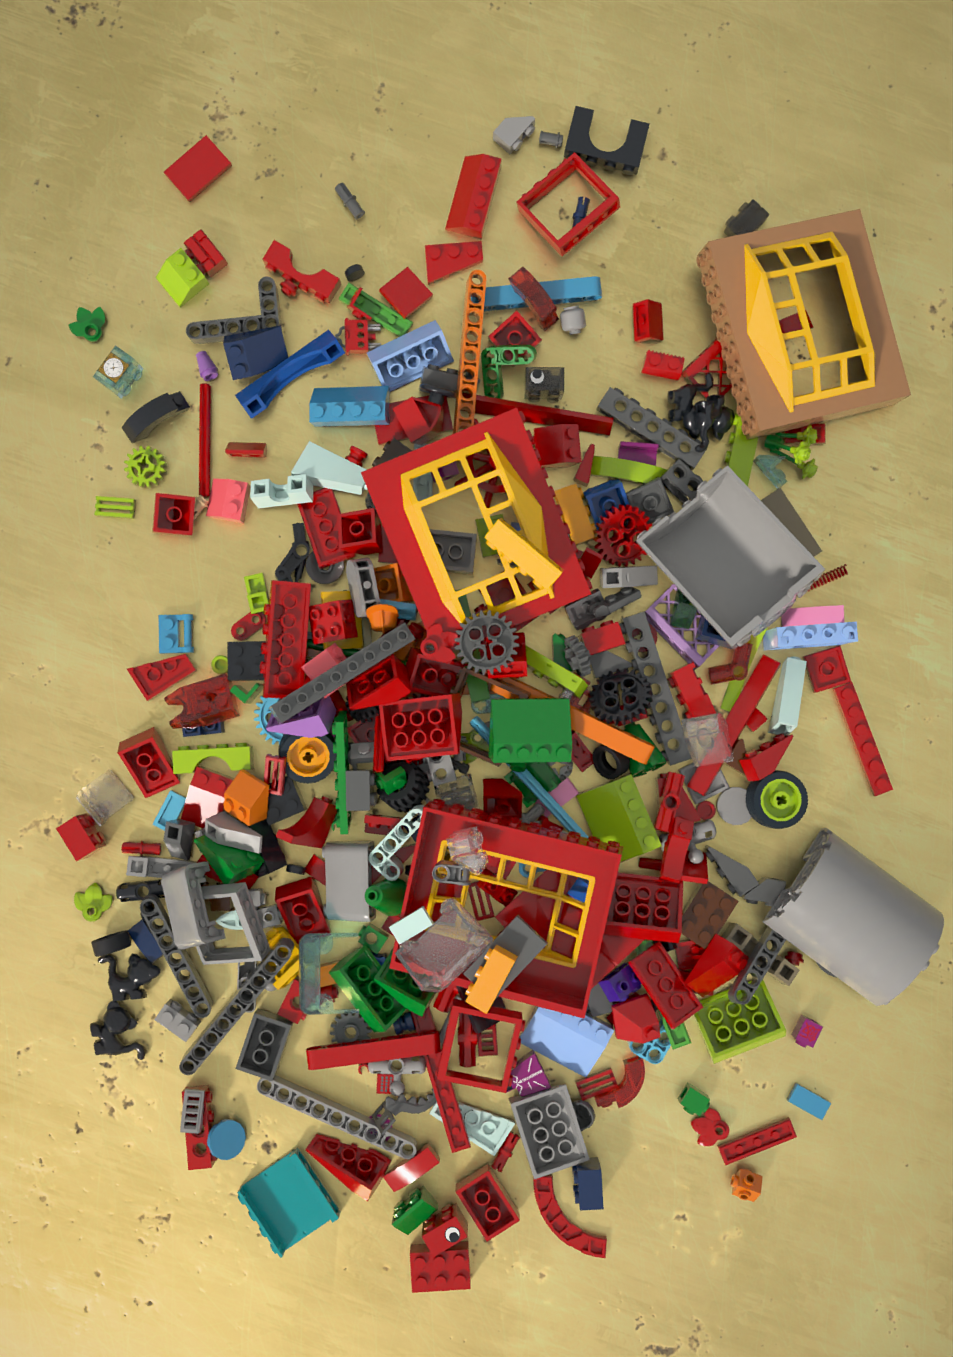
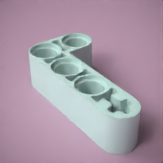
(388, 851)

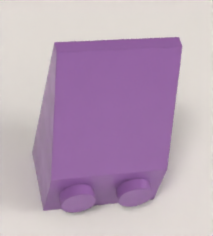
(309, 723)

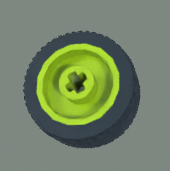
(778, 813)

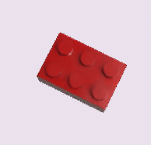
(487, 1202)
(440, 1273)

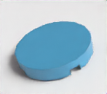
(226, 1139)

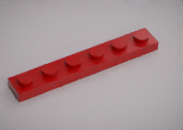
(862, 739)

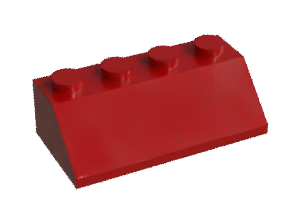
(474, 195)

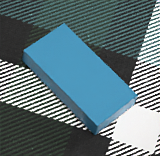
(808, 1101)

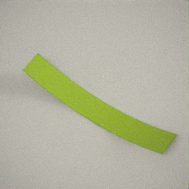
(734, 687)

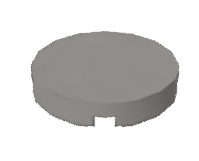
(732, 806)

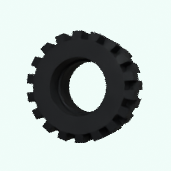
(414, 791)

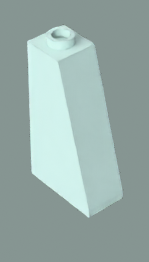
(329, 470)
(788, 697)

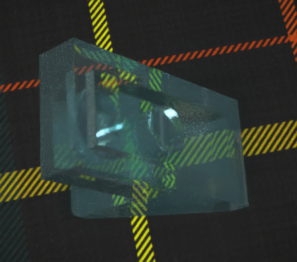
(767, 465)

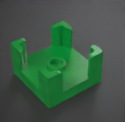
(542, 773)

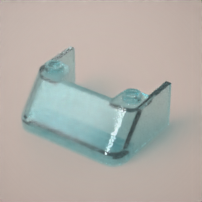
(310, 948)

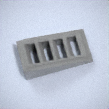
(191, 1128)

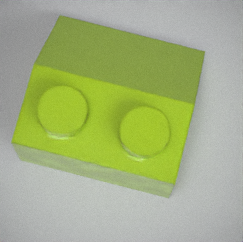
(181, 277)

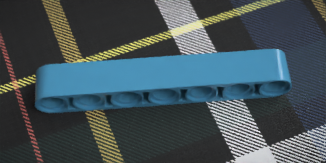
(558, 290)

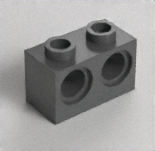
(679, 486)

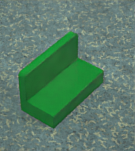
(244, 695)

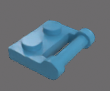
(169, 634)

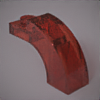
(535, 297)
(628, 1087)

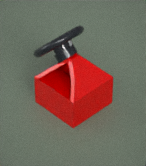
(422, 418)

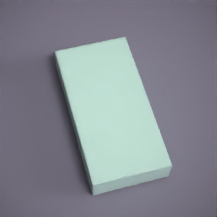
(411, 925)

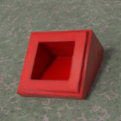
(756, 720)

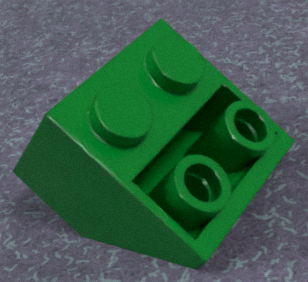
(414, 1210)

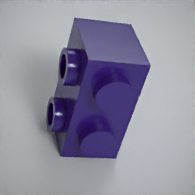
(620, 983)

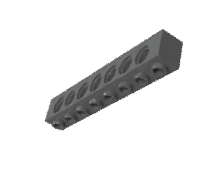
(639, 621)
(341, 673)

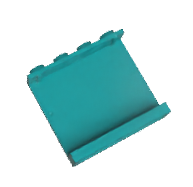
(288, 1201)

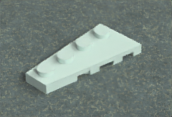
(482, 1127)

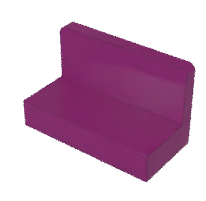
(638, 452)

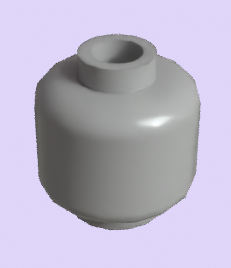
(573, 319)

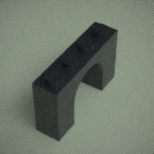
(624, 159)

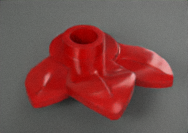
(442, 643)
(707, 1126)

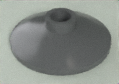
(323, 576)

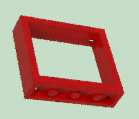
(586, 225)
(495, 1013)

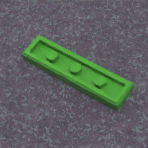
(378, 311)

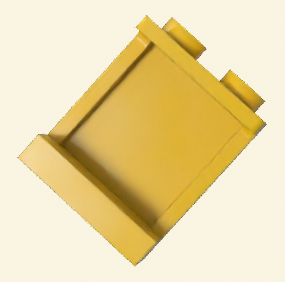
(291, 968)

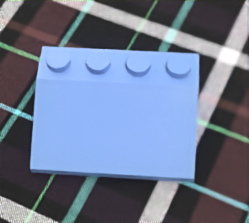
(567, 1038)

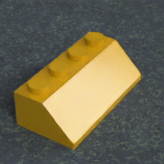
(523, 553)

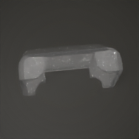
(444, 948)

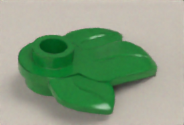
(87, 322)

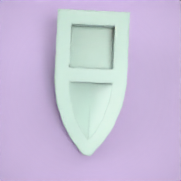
(230, 920)

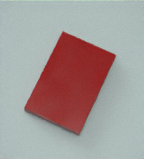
(197, 168)
(502, 592)

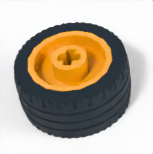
(307, 766)

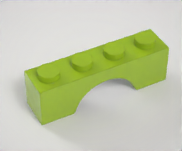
(236, 757)

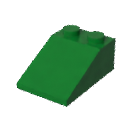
(229, 862)
(403, 988)

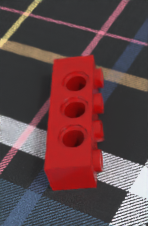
(195, 1156)

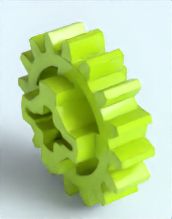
(143, 474)

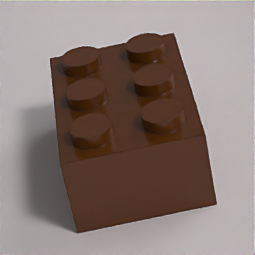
(706, 913)

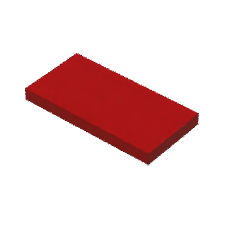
(395, 430)
(322, 527)
(665, 985)

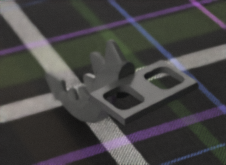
(393, 1107)

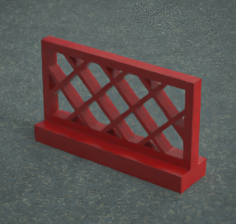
(703, 360)

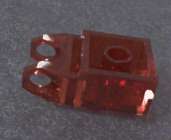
(204, 703)

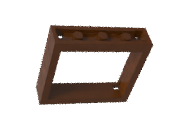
(462, 678)

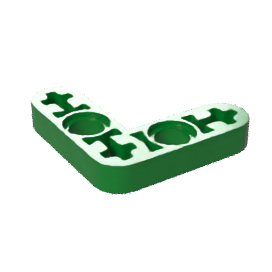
(499, 359)

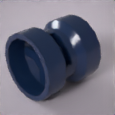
(404, 1023)

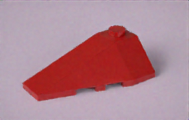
(353, 1166)

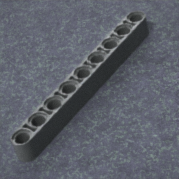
(232, 1014)

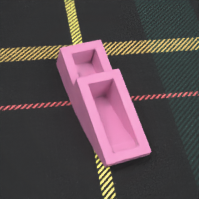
(813, 615)

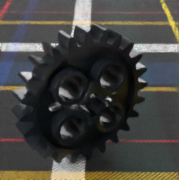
(637, 694)

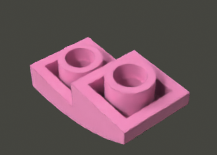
(561, 794)

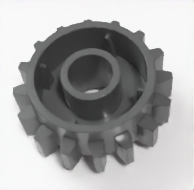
(350, 1020)

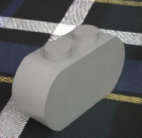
(362, 585)

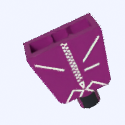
(529, 1075)

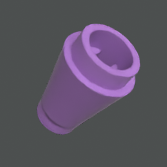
(207, 368)

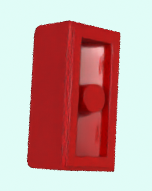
(244, 449)

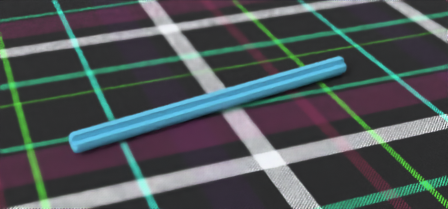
(535, 787)

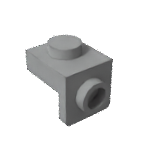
(361, 753)

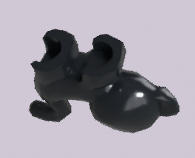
(684, 408)
(712, 414)
(139, 973)
(116, 1022)

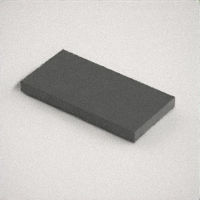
(518, 939)

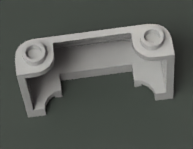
(347, 880)
(188, 908)

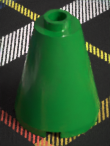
(656, 759)
(387, 896)

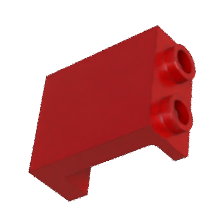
(515, 669)

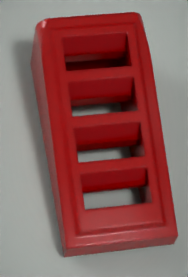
(584, 470)
(483, 1053)

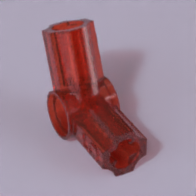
(725, 672)

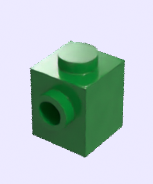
(694, 1100)

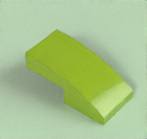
(257, 592)

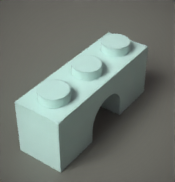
(296, 491)

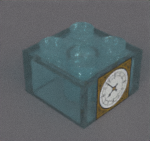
(118, 372)

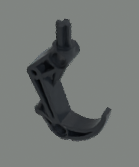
(293, 561)

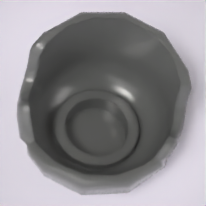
(584, 1113)

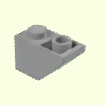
(513, 131)

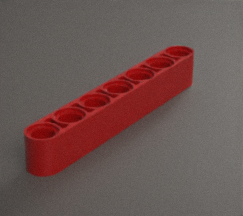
(373, 1050)

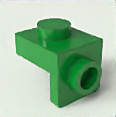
(391, 781)

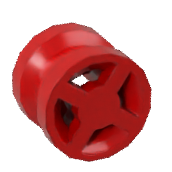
(356, 455)

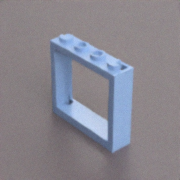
(810, 636)

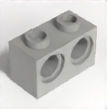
(443, 762)

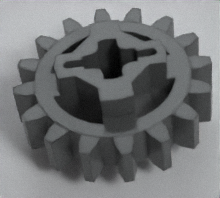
(577, 656)

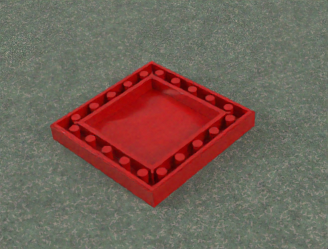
(538, 912)

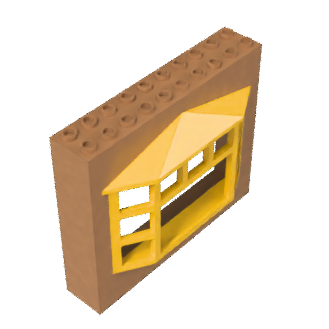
(754, 340)

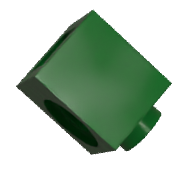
(373, 946)

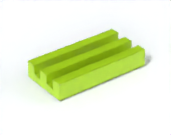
(98, 506)

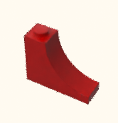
(313, 826)

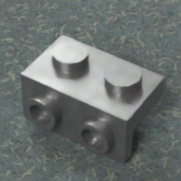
(578, 611)

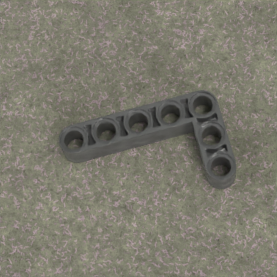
(243, 323)

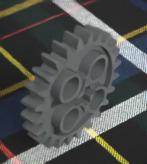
(504, 639)

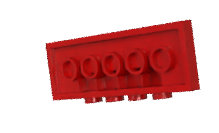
(285, 638)

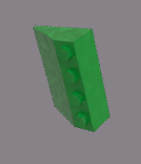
(530, 730)

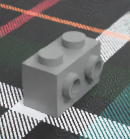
(178, 1020)

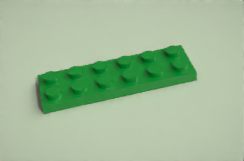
(341, 765)

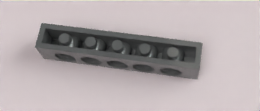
(641, 430)

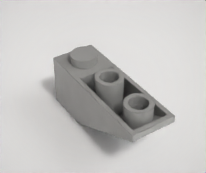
(628, 576)
(230, 832)

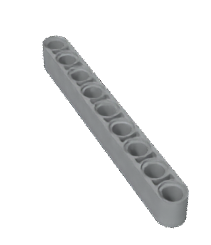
(347, 1116)

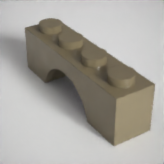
(780, 969)

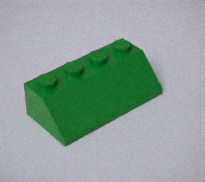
(356, 979)

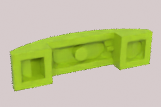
(625, 469)

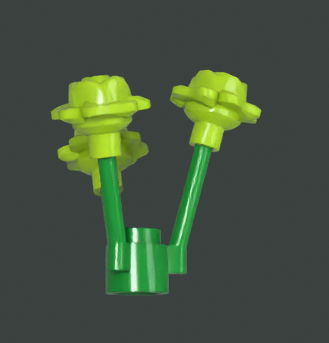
(801, 452)

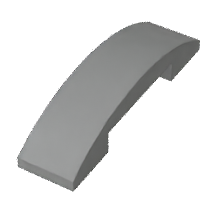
(153, 866)

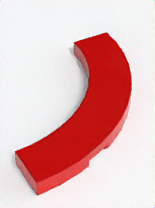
(561, 1225)

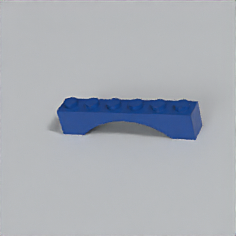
(315, 354)

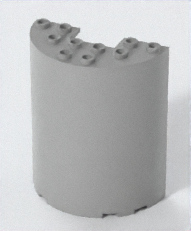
(731, 558)
(857, 920)

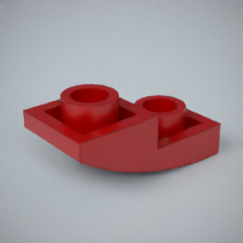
(500, 893)

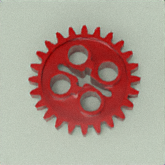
(615, 522)

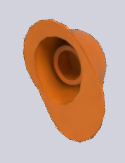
(382, 617)

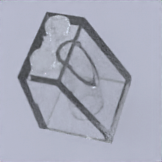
(708, 739)

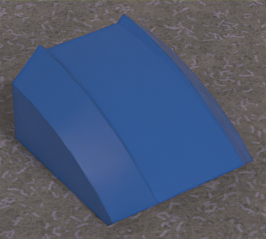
(603, 498)

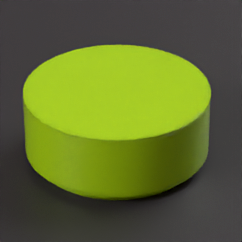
(220, 664)

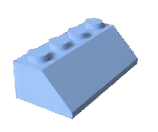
(405, 356)

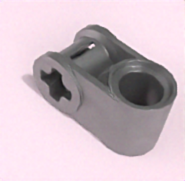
(454, 873)

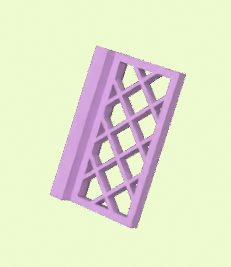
(671, 635)

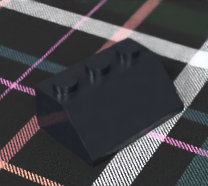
(271, 851)

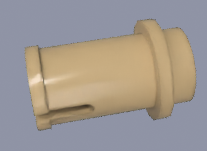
(200, 503)

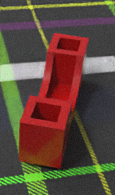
(321, 284)

